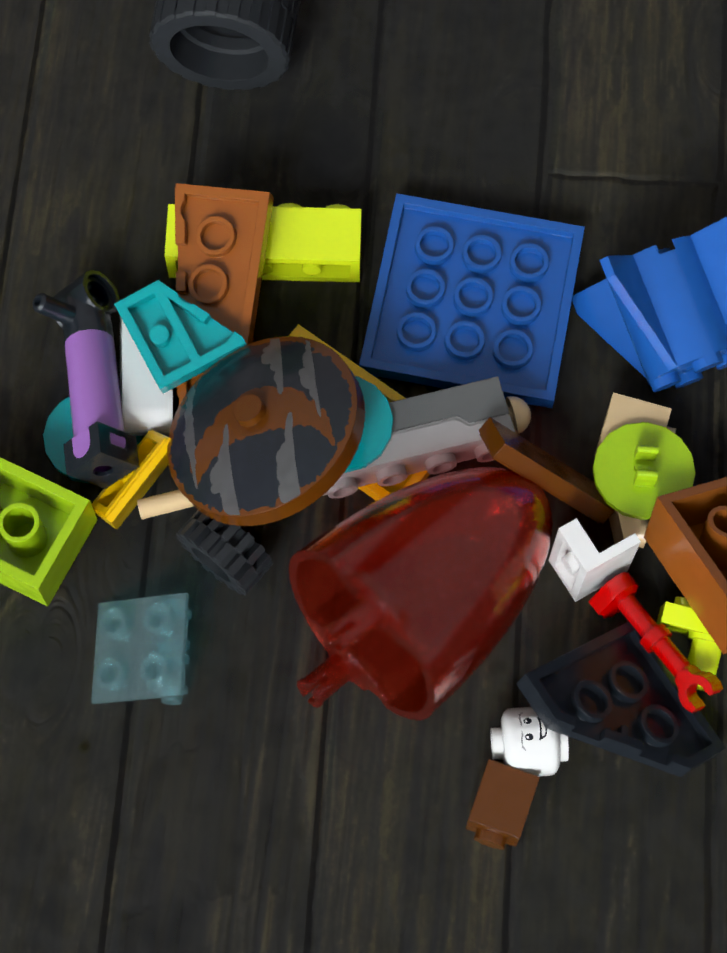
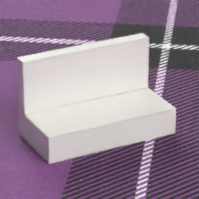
(582, 565)

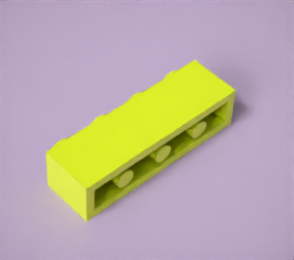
(300, 244)

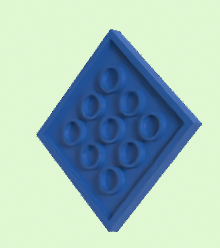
(472, 298)

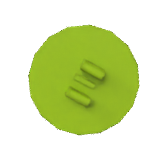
(640, 465)

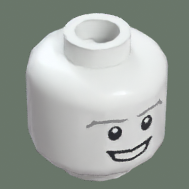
(527, 743)

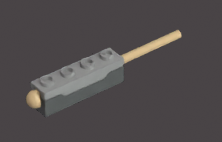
(427, 434)

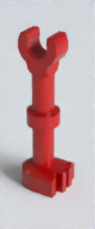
(619, 596)

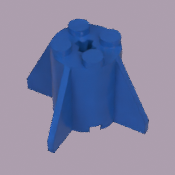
(665, 307)

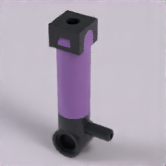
(99, 446)

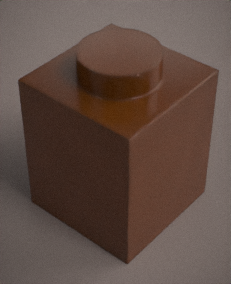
(501, 805)

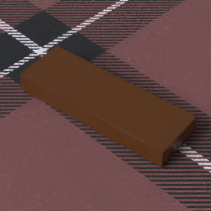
(544, 470)

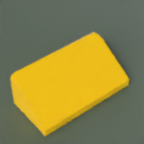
(121, 498)

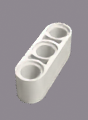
(141, 399)

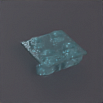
(142, 650)

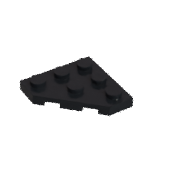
(622, 703)

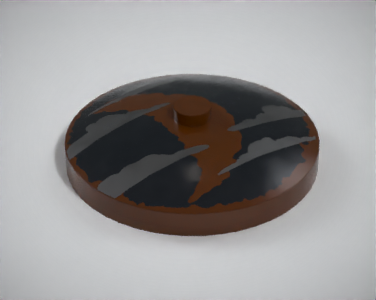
(266, 431)

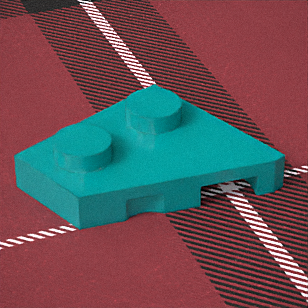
(174, 335)

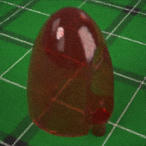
(421, 585)

